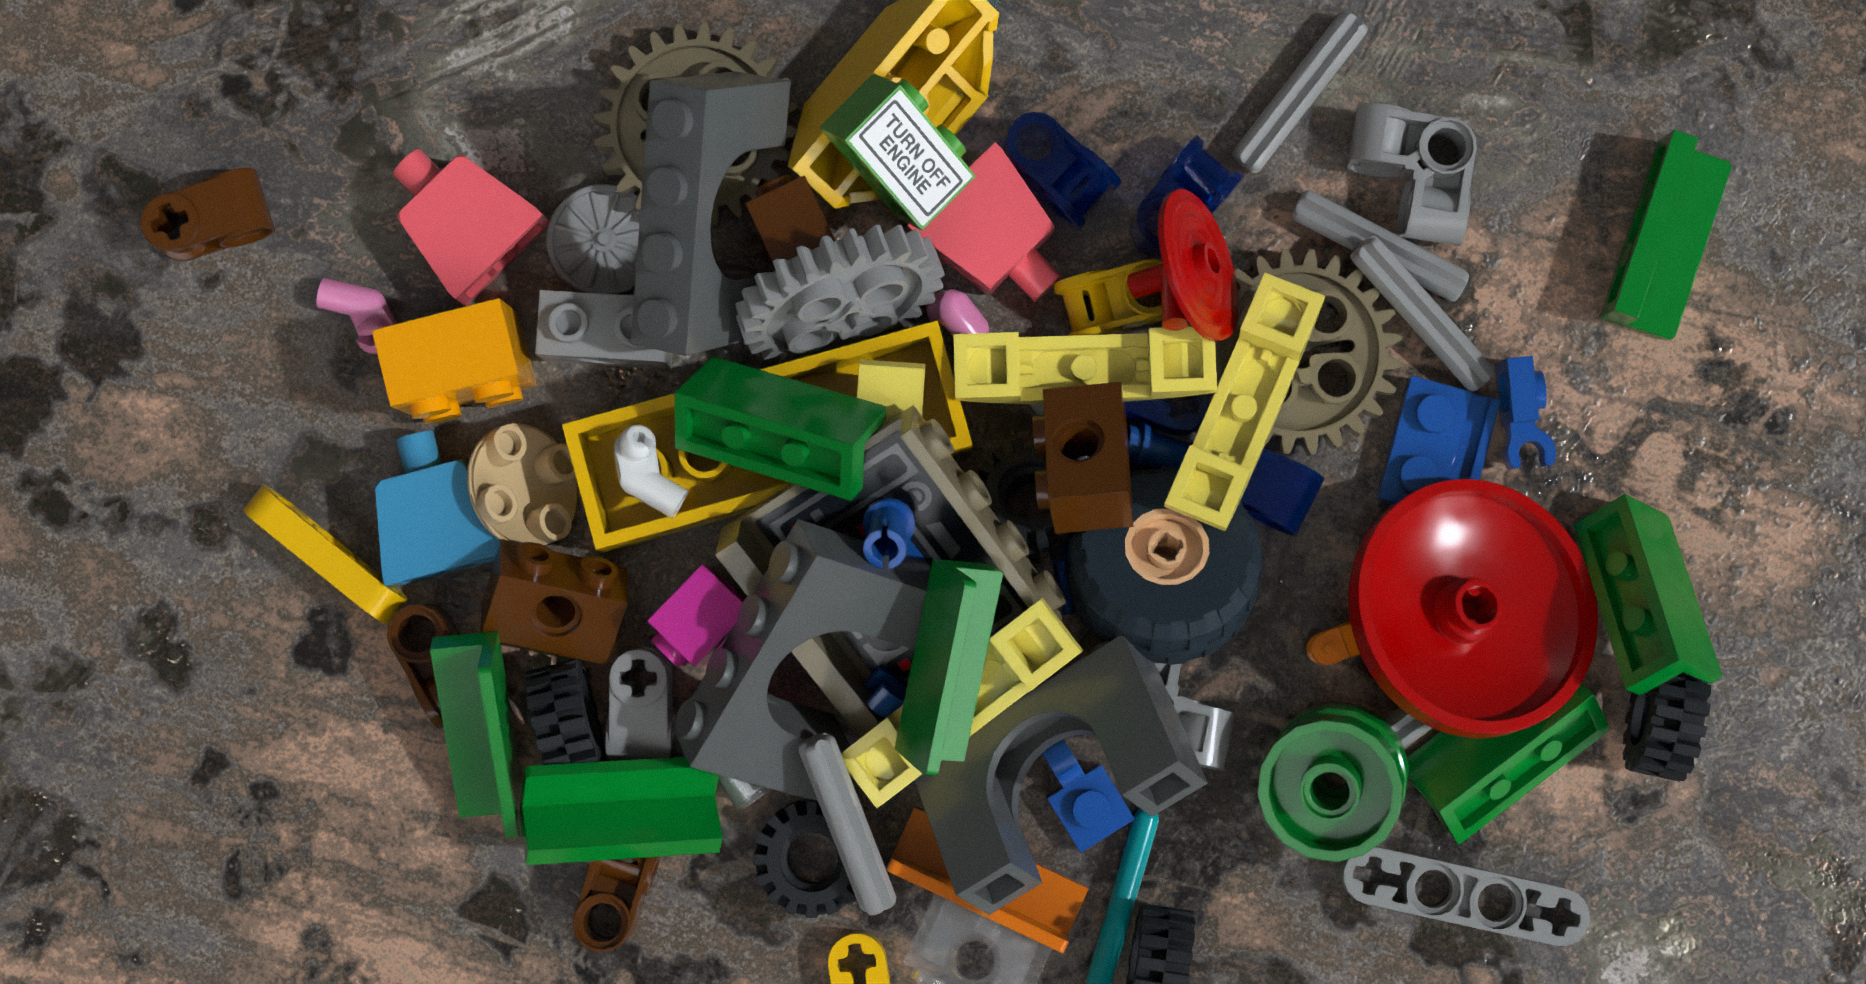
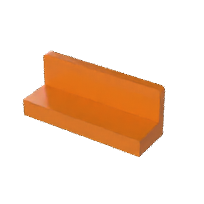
(1040, 914)

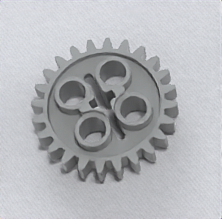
(839, 293)

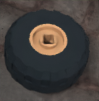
(1169, 579)

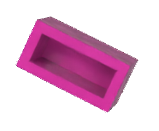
(696, 618)

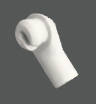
(640, 474)

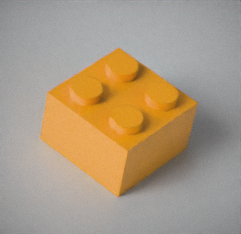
(455, 361)

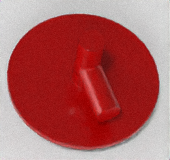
(1195, 273)

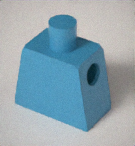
(428, 517)

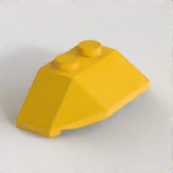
(932, 45)

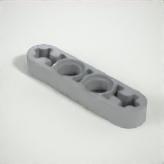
(1464, 890)

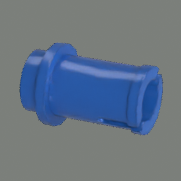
(1152, 449)
(890, 540)

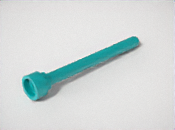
(1122, 898)

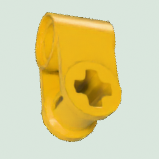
(1109, 299)

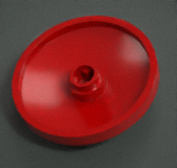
(1473, 608)

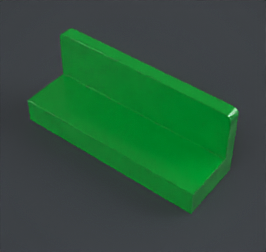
(1666, 237)
(776, 426)
(1645, 595)
(948, 663)
(478, 726)
(1481, 777)
(618, 811)

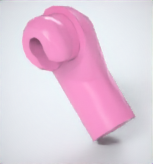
(363, 305)
(956, 314)

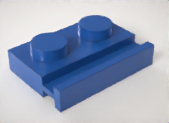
(1436, 438)

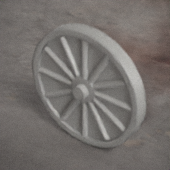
(595, 240)

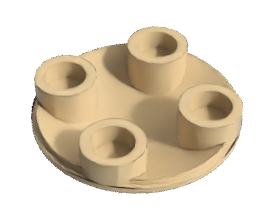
(523, 485)

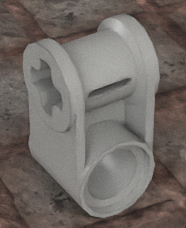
(641, 722)

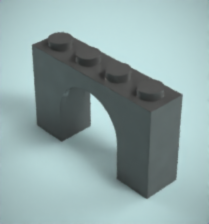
(691, 140)
(812, 588)
(1102, 695)

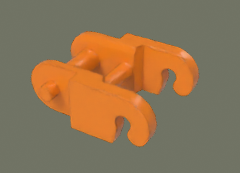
(1332, 645)

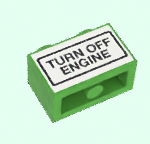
(899, 149)

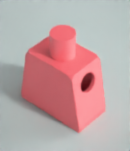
(464, 222)
(995, 230)

